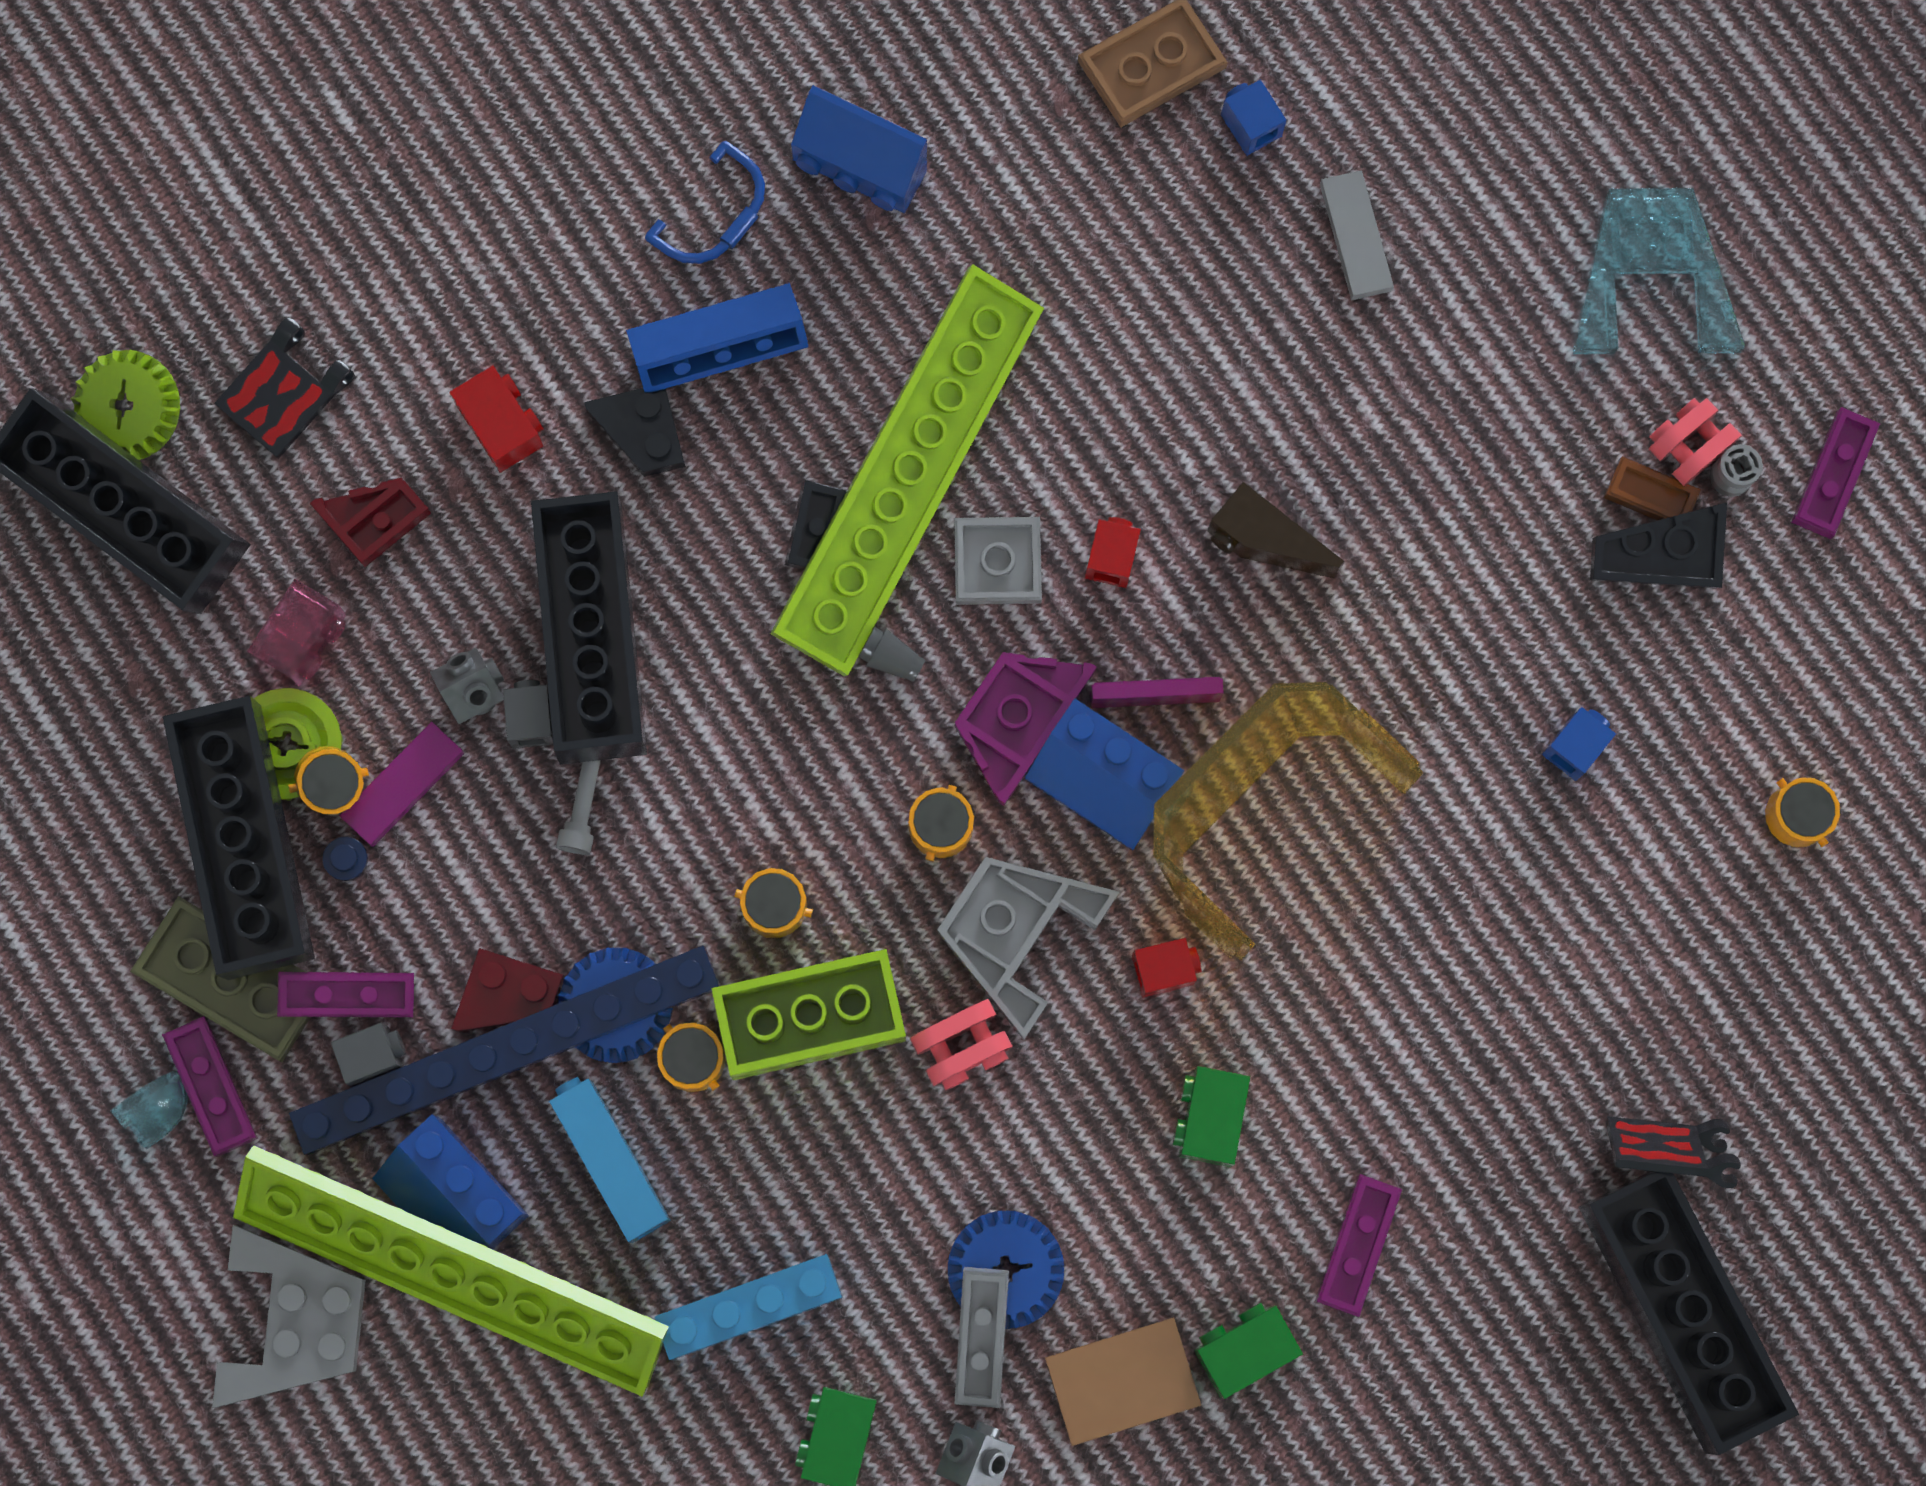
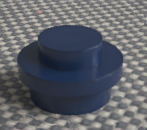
(345, 858)

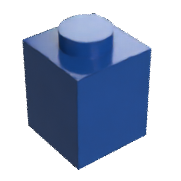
(1252, 116)
(1579, 742)

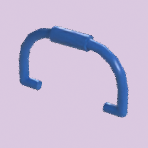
(736, 229)

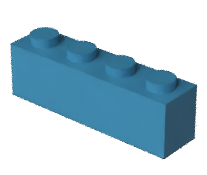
(749, 1307)

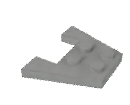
(1001, 921)
(309, 1321)

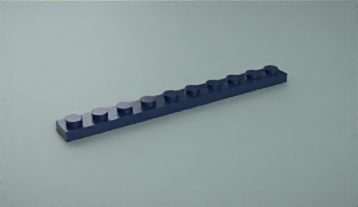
(504, 1050)

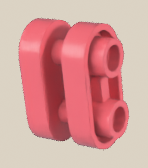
(1692, 418)
(952, 1068)

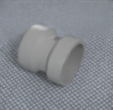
(1728, 477)

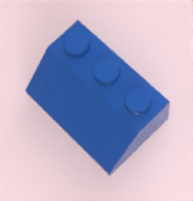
(859, 150)
(1103, 773)
(448, 1186)

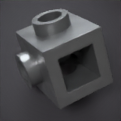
(469, 684)
(975, 1456)

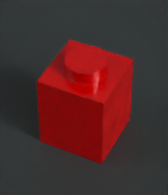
(1113, 552)
(1166, 967)

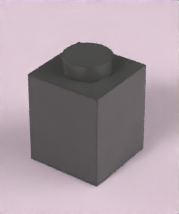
(528, 714)
(368, 1053)

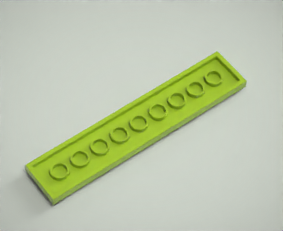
(907, 471)
(449, 1271)

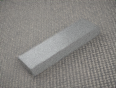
(1356, 235)
(981, 1337)

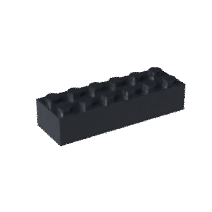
(117, 502)
(588, 628)
(238, 838)
(1688, 1311)

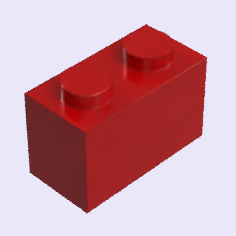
(497, 418)

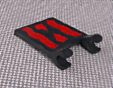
(277, 396)
(1672, 1148)

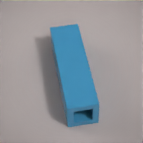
(609, 1159)

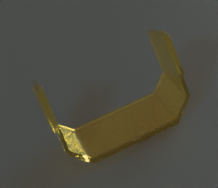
(1238, 762)

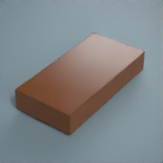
(1649, 491)

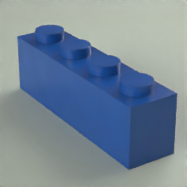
(717, 338)

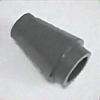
(891, 655)

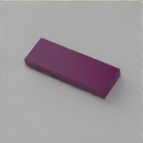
(1835, 473)
(1156, 692)
(402, 784)
(345, 994)
(209, 1086)
(1358, 1245)

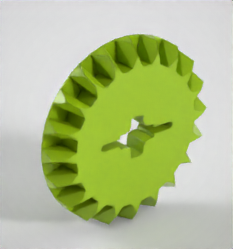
(146, 384)
(306, 720)

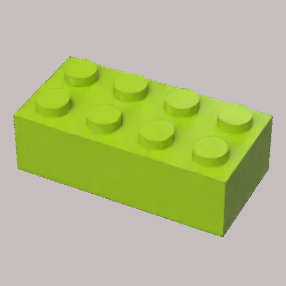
(808, 1014)

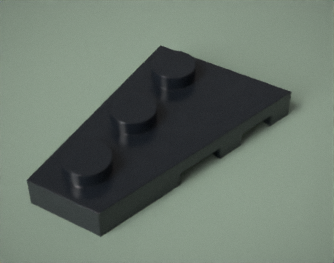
(1668, 552)

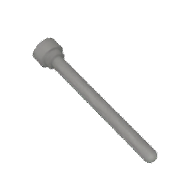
(576, 833)

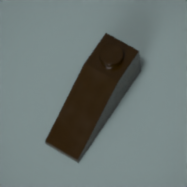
(1266, 535)

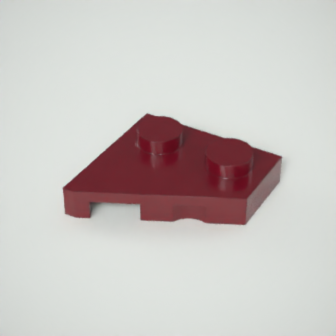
(372, 517)
(504, 992)

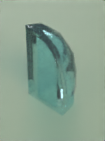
(154, 1109)

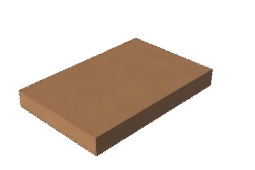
(1152, 61)
(1122, 1381)

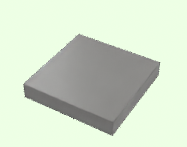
(997, 560)

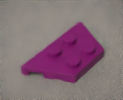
(1016, 714)

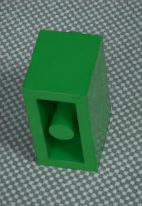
(1212, 1116)
(1247, 1350)
(837, 1438)

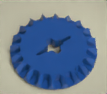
(601, 969)
(1024, 1242)

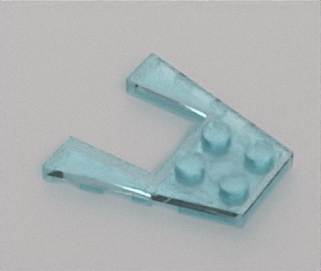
(1655, 235)

